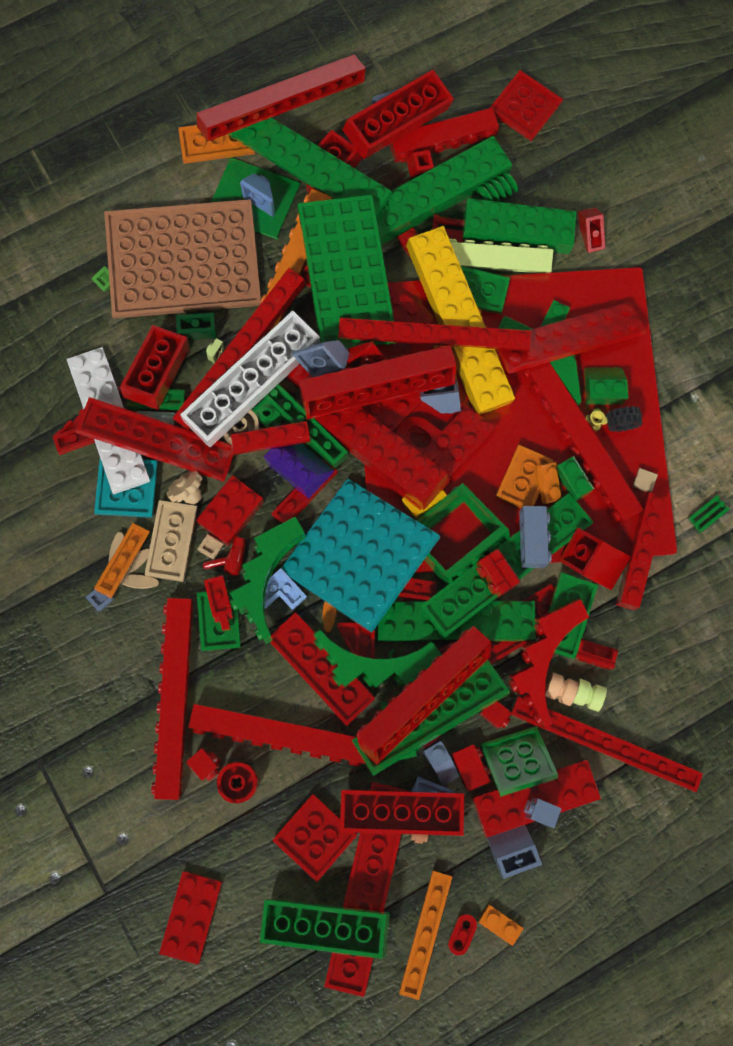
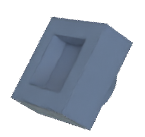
(99, 600)

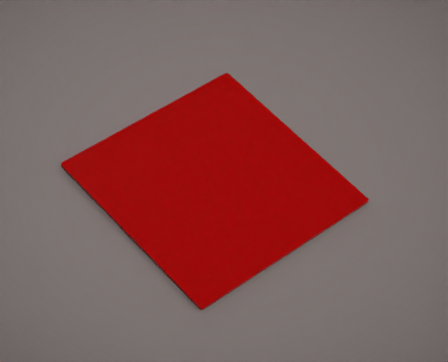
(529, 425)

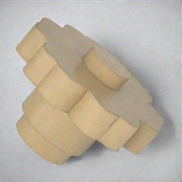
(186, 488)

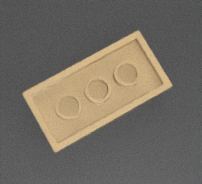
(171, 541)

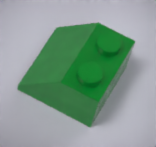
(605, 386)

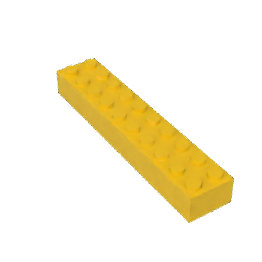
(455, 306)

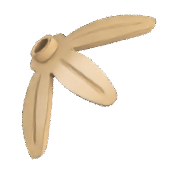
(134, 581)

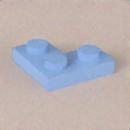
(282, 586)

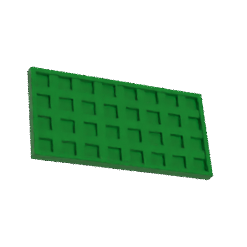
(345, 264)

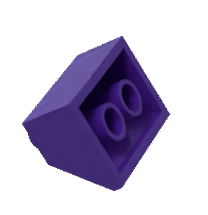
(299, 467)

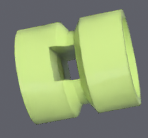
(592, 696)

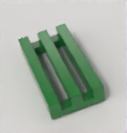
(720, 505)

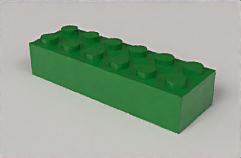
(519, 225)
(325, 928)

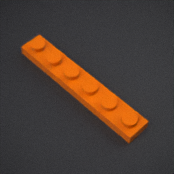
(425, 935)

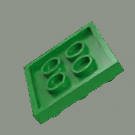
(519, 761)

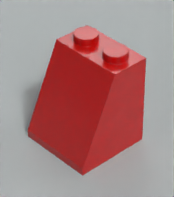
(594, 559)

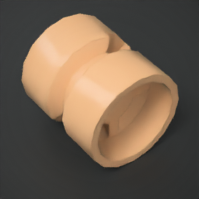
(562, 689)

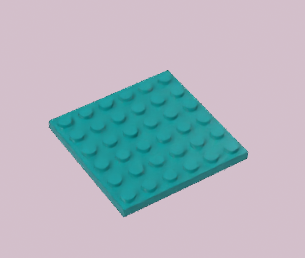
(360, 554)

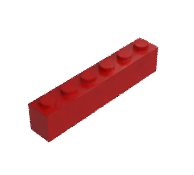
(446, 134)
(642, 551)

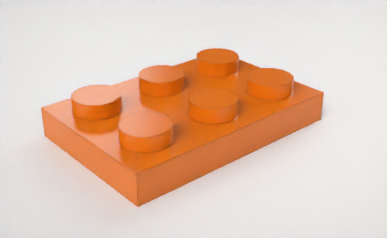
(521, 481)

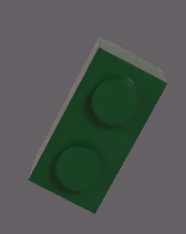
(197, 326)

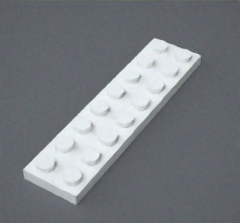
(95, 380)

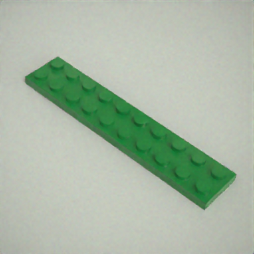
(310, 162)
(471, 593)

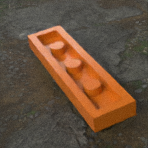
(121, 560)

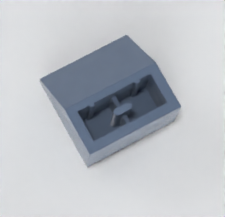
(514, 851)

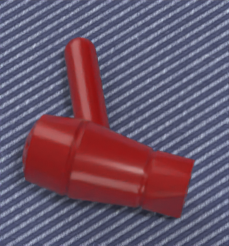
(234, 560)

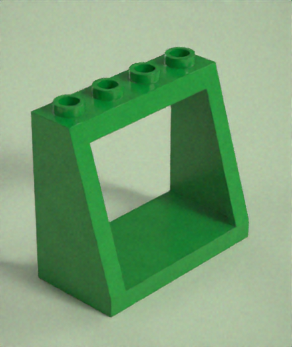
(443, 508)

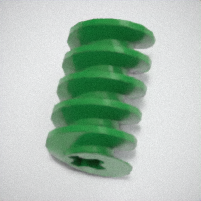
(497, 187)

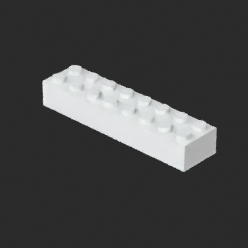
(249, 379)

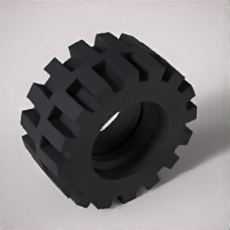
(624, 419)

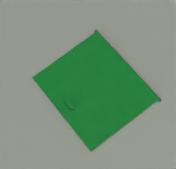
(282, 191)

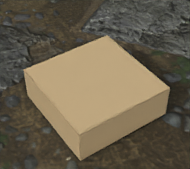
(644, 480)
(210, 546)

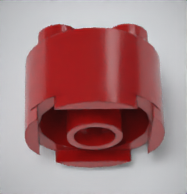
(226, 784)

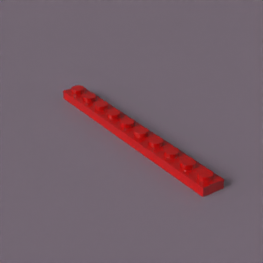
(434, 334)
(613, 747)

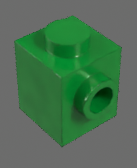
(267, 414)

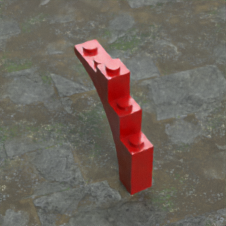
(532, 679)

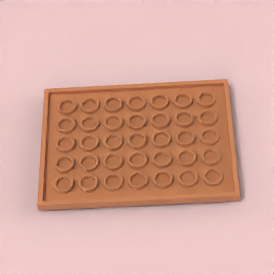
(182, 258)

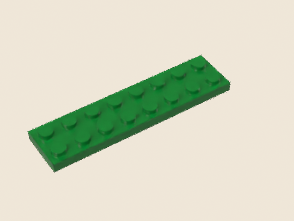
(496, 622)
(471, 697)

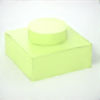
(214, 350)

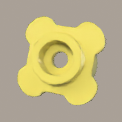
(601, 419)

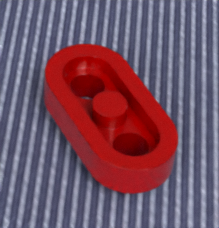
(463, 934)

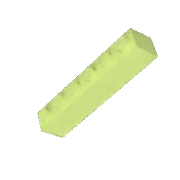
(503, 257)

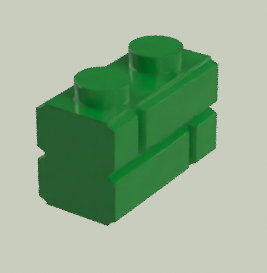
(574, 479)

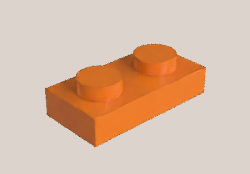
(549, 482)
(500, 925)

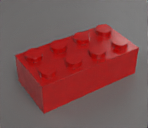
(155, 367)

